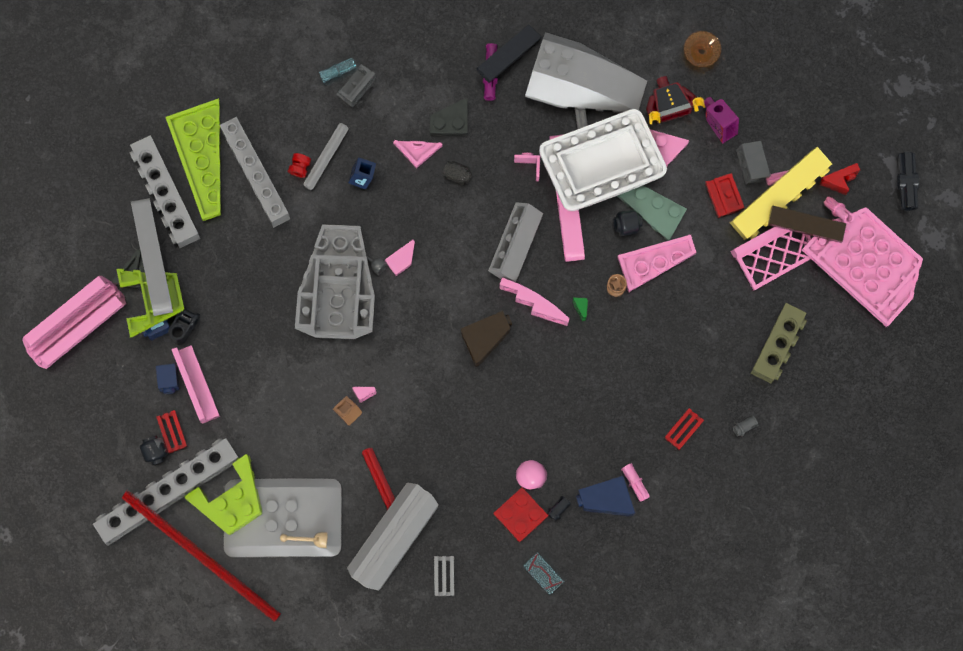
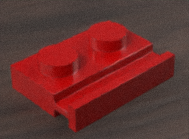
(724, 195)

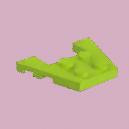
(141, 323)
(235, 506)

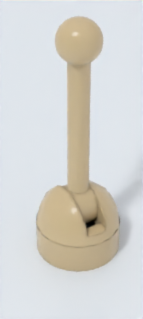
(319, 539)

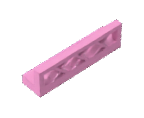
(196, 384)

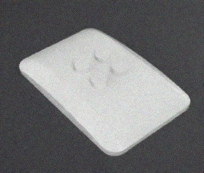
(602, 160)

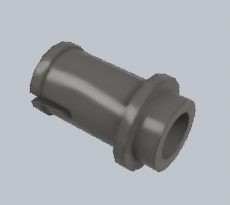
(744, 426)

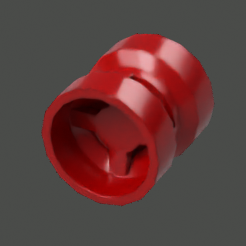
(299, 165)

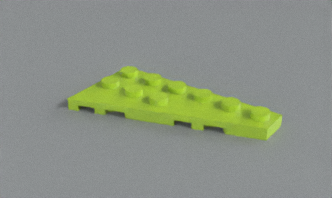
(198, 145)

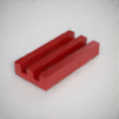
(166, 416)
(694, 416)

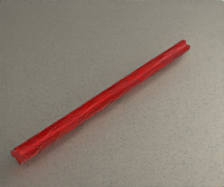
(201, 556)

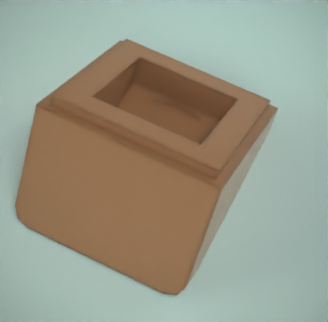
(347, 410)

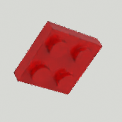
(520, 514)

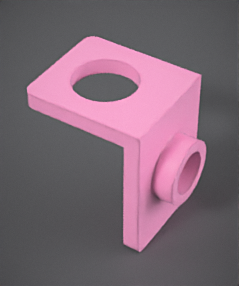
(529, 158)

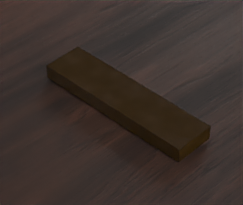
(807, 224)

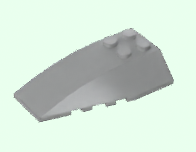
(581, 78)
(336, 287)

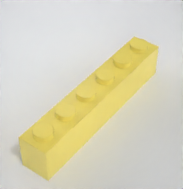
(781, 193)

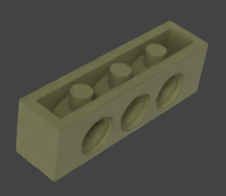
(790, 315)

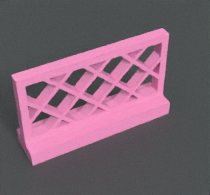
(763, 240)

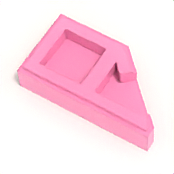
(401, 259)

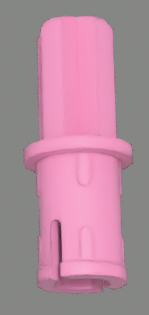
(839, 210)
(635, 482)

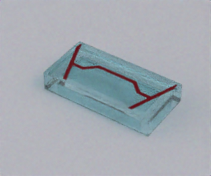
(543, 573)

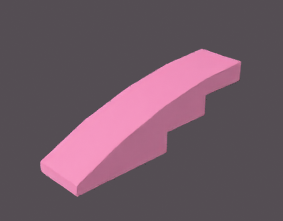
(541, 307)

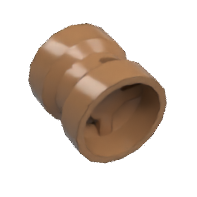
(616, 281)

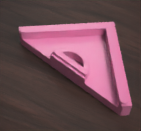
(417, 151)

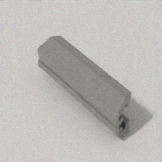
(393, 536)

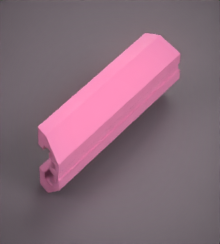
(73, 321)

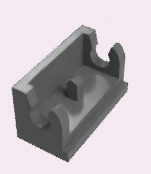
(357, 85)
(753, 162)

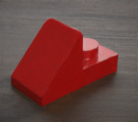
(836, 180)

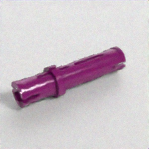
(489, 88)

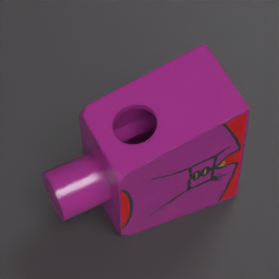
(721, 119)

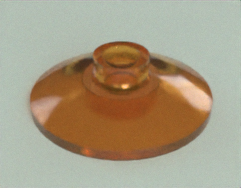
(705, 41)

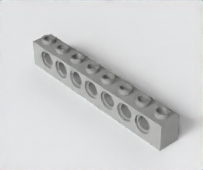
(228, 456)

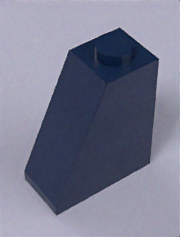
(607, 498)

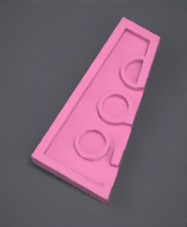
(651, 261)

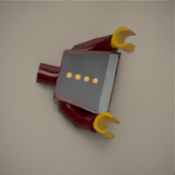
(671, 101)

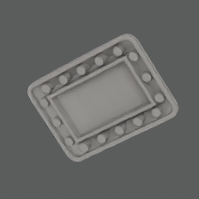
(292, 509)

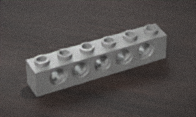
(147, 148)
(255, 172)

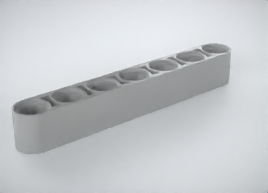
(151, 257)

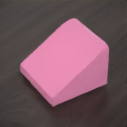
(364, 393)

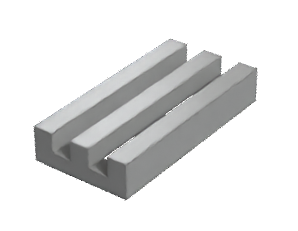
(444, 559)

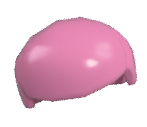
(531, 474)

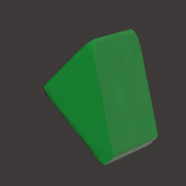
(581, 307)

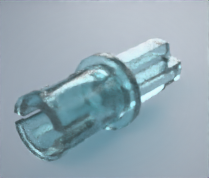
(337, 70)

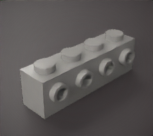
(515, 241)

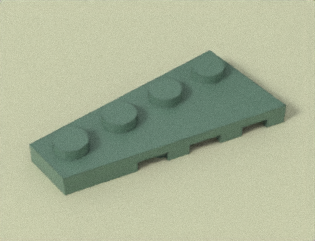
(655, 209)

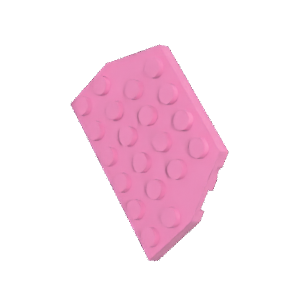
(870, 265)

